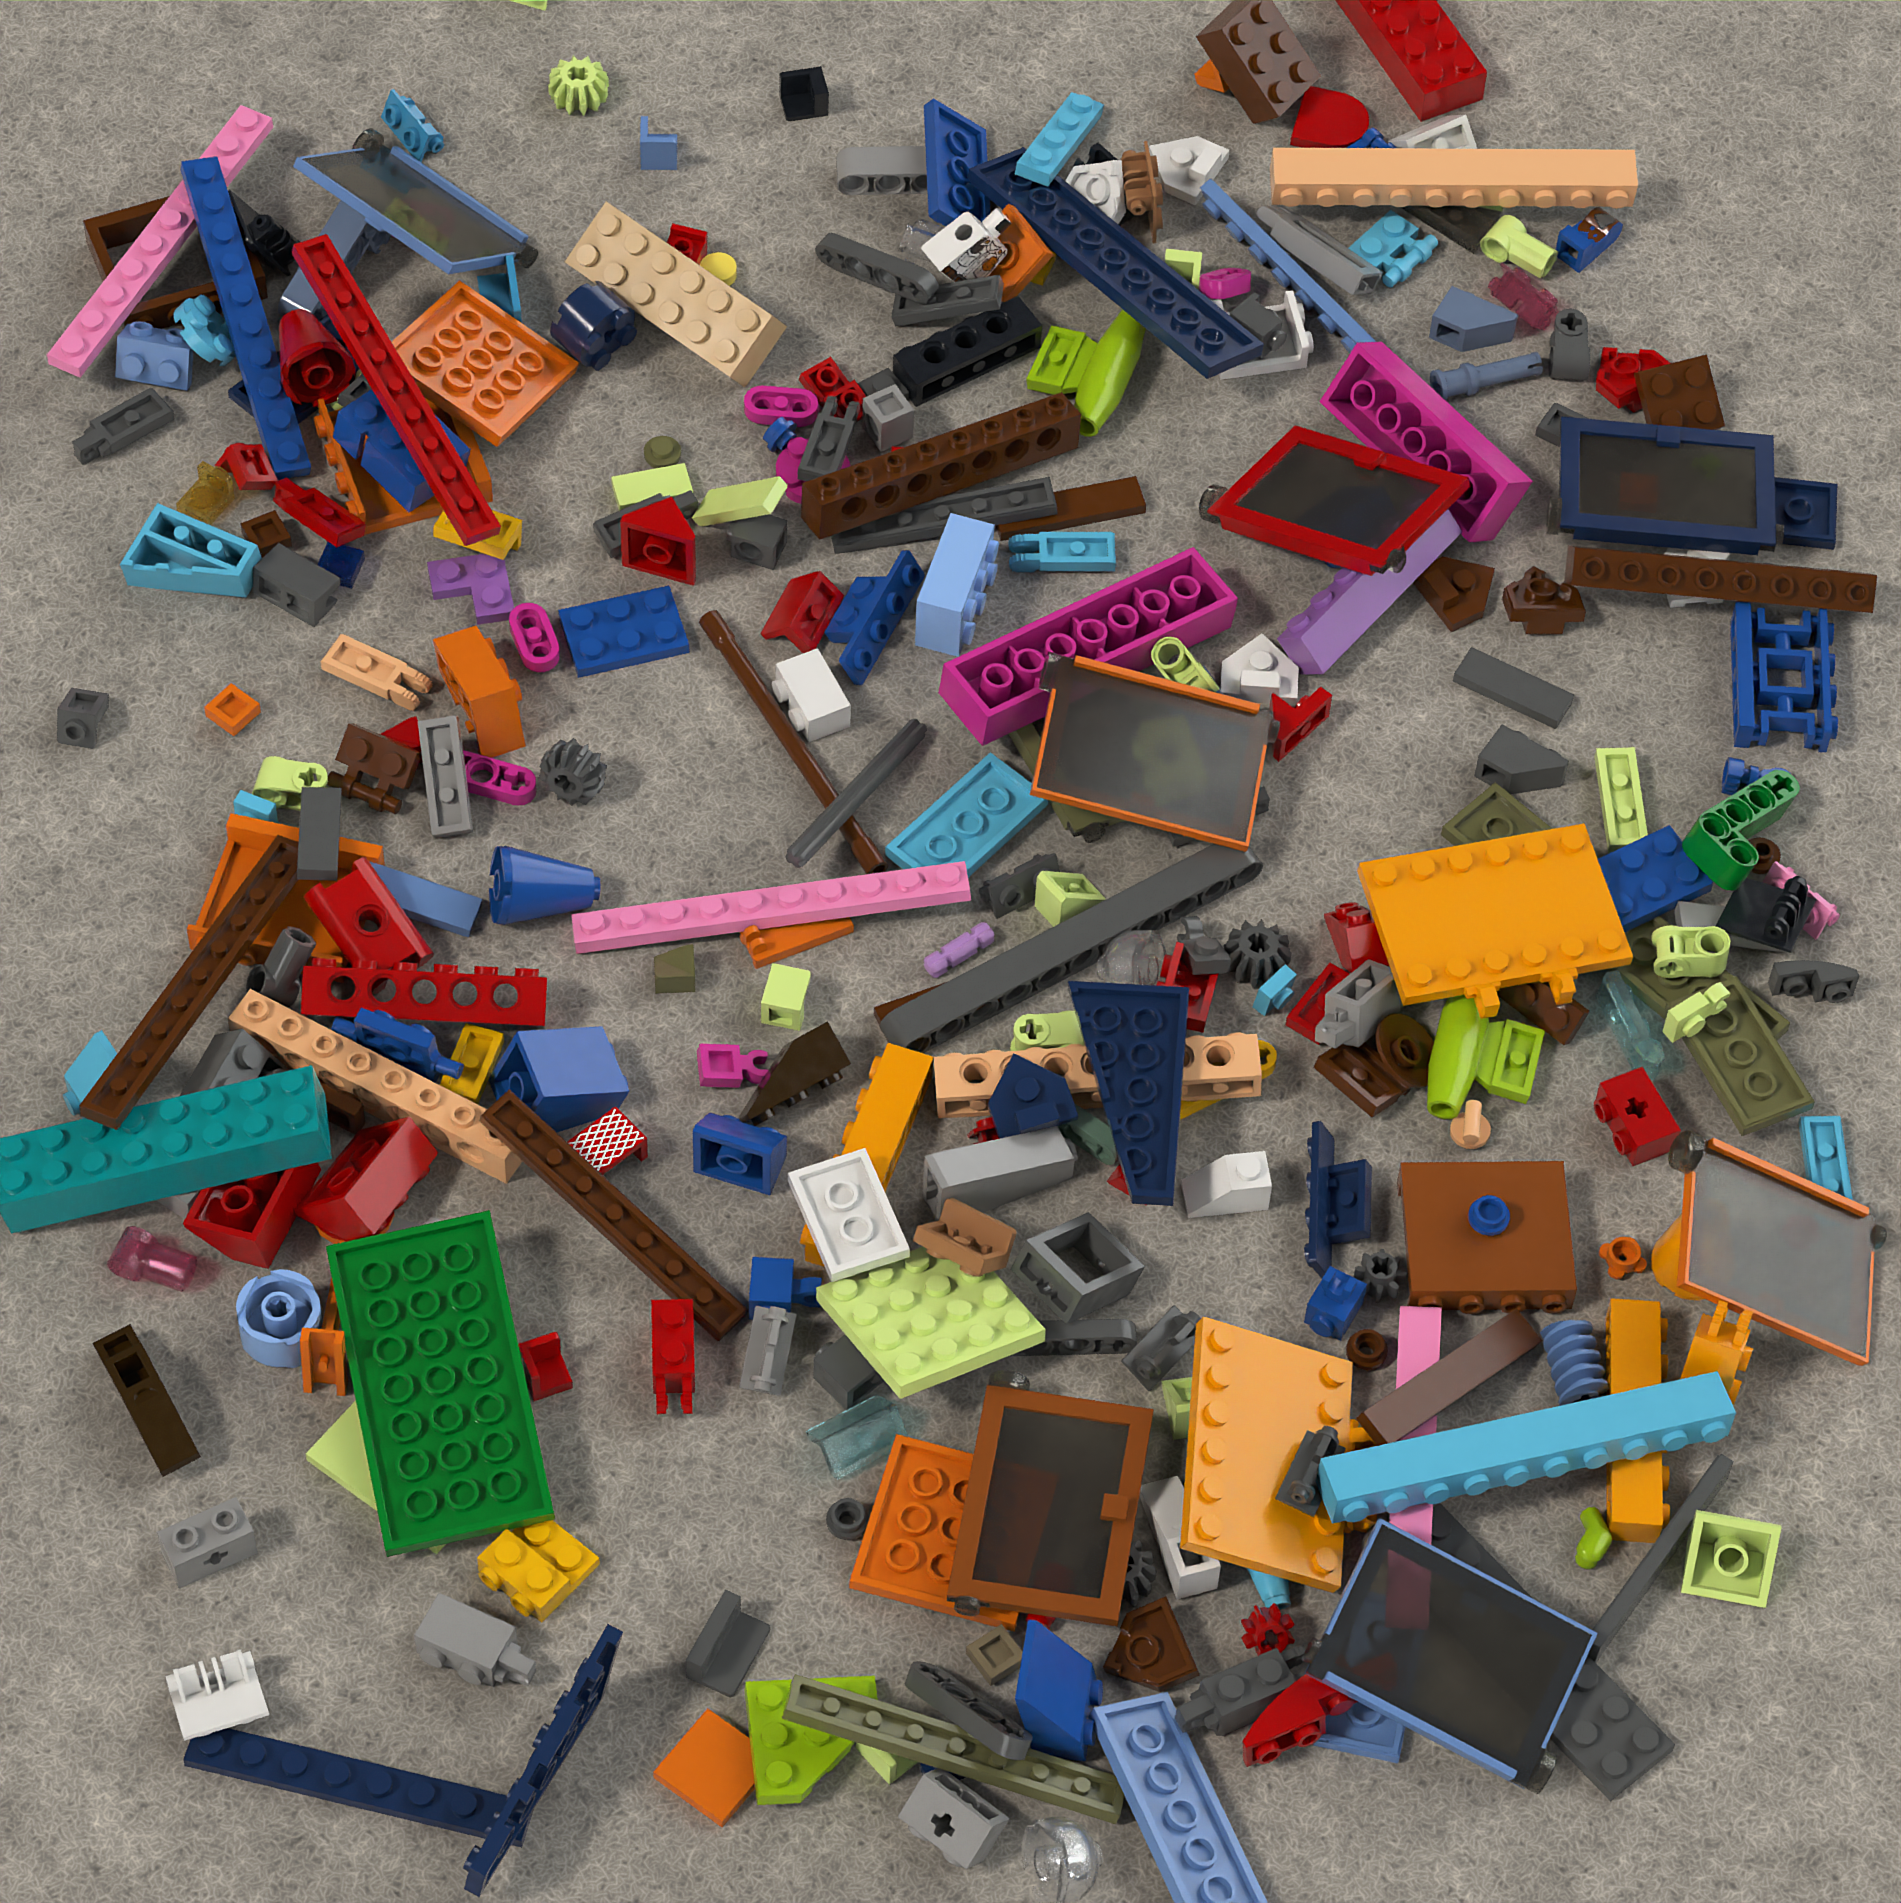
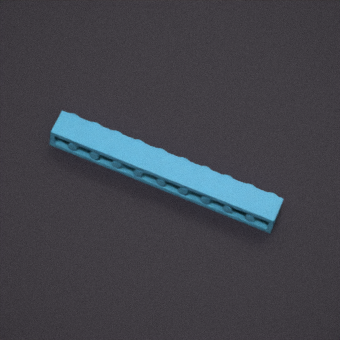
(1524, 1447)

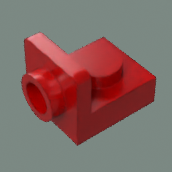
(249, 466)

